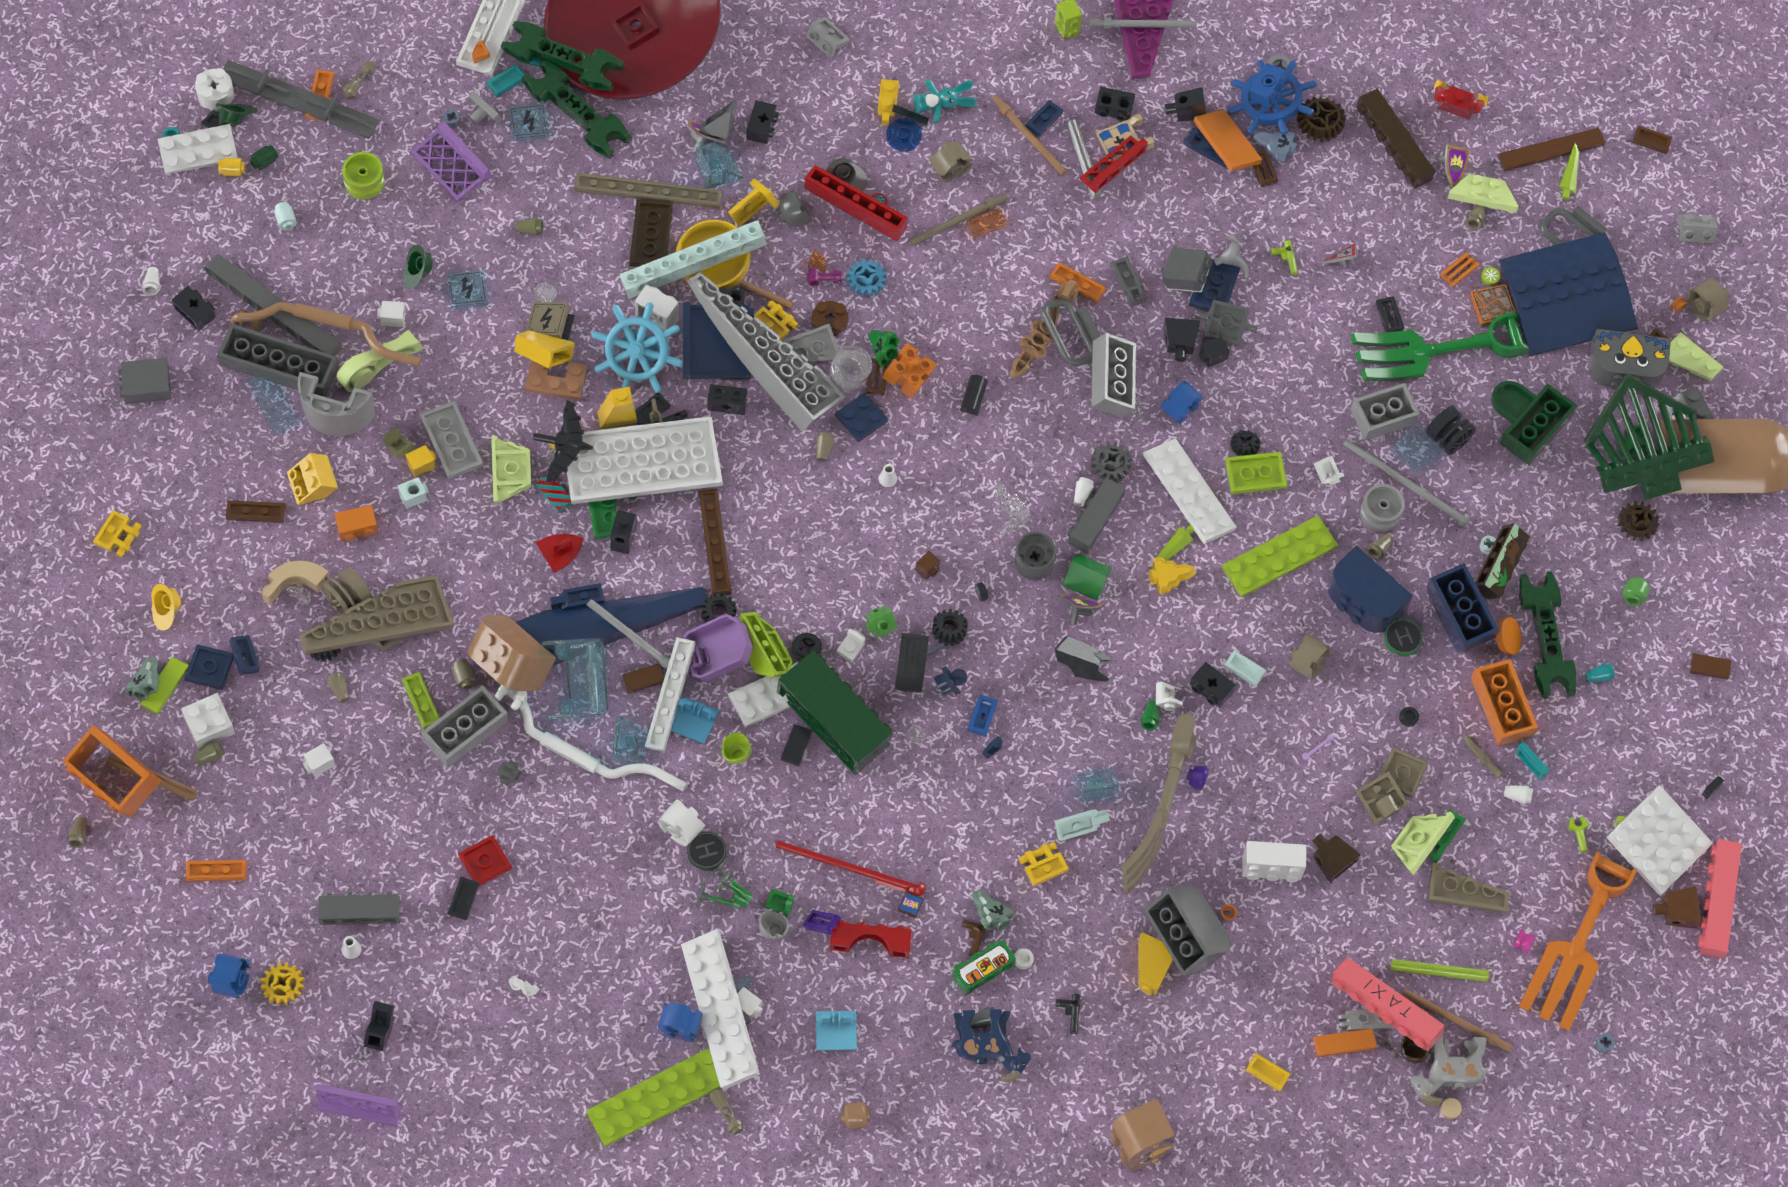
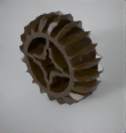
(1318, 123)

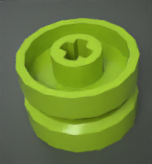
(363, 175)

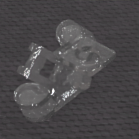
(1013, 507)

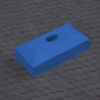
(984, 706)

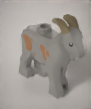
(1451, 1071)

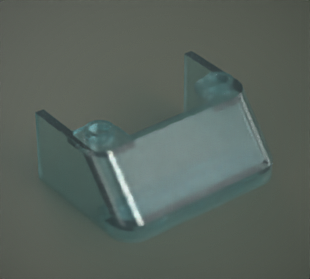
(585, 678)

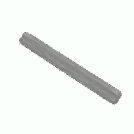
(1082, 153)

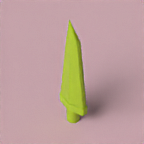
(1569, 178)
(1176, 543)

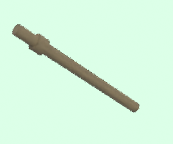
(988, 205)

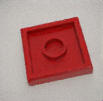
(485, 860)

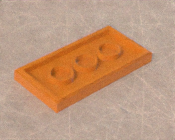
(1227, 140)

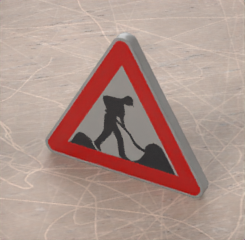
(1347, 253)

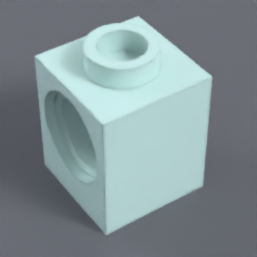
(410, 500)

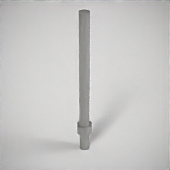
(1107, 23)
(664, 660)

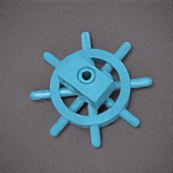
(638, 346)

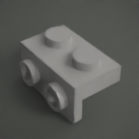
(1697, 228)

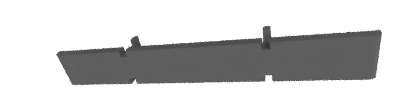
(301, 99)

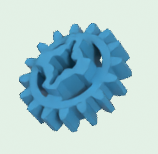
(866, 285)

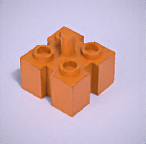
(909, 370)

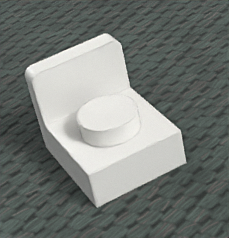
(851, 645)

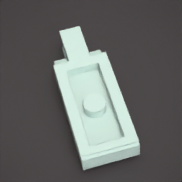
(1080, 823)

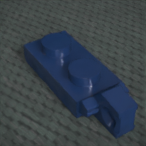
(578, 597)

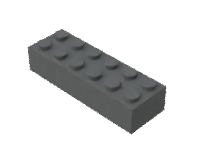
(275, 359)

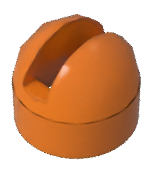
(1228, 907)

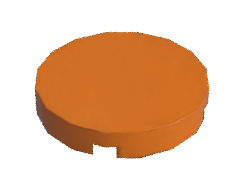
(1509, 636)

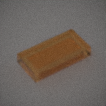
(986, 223)

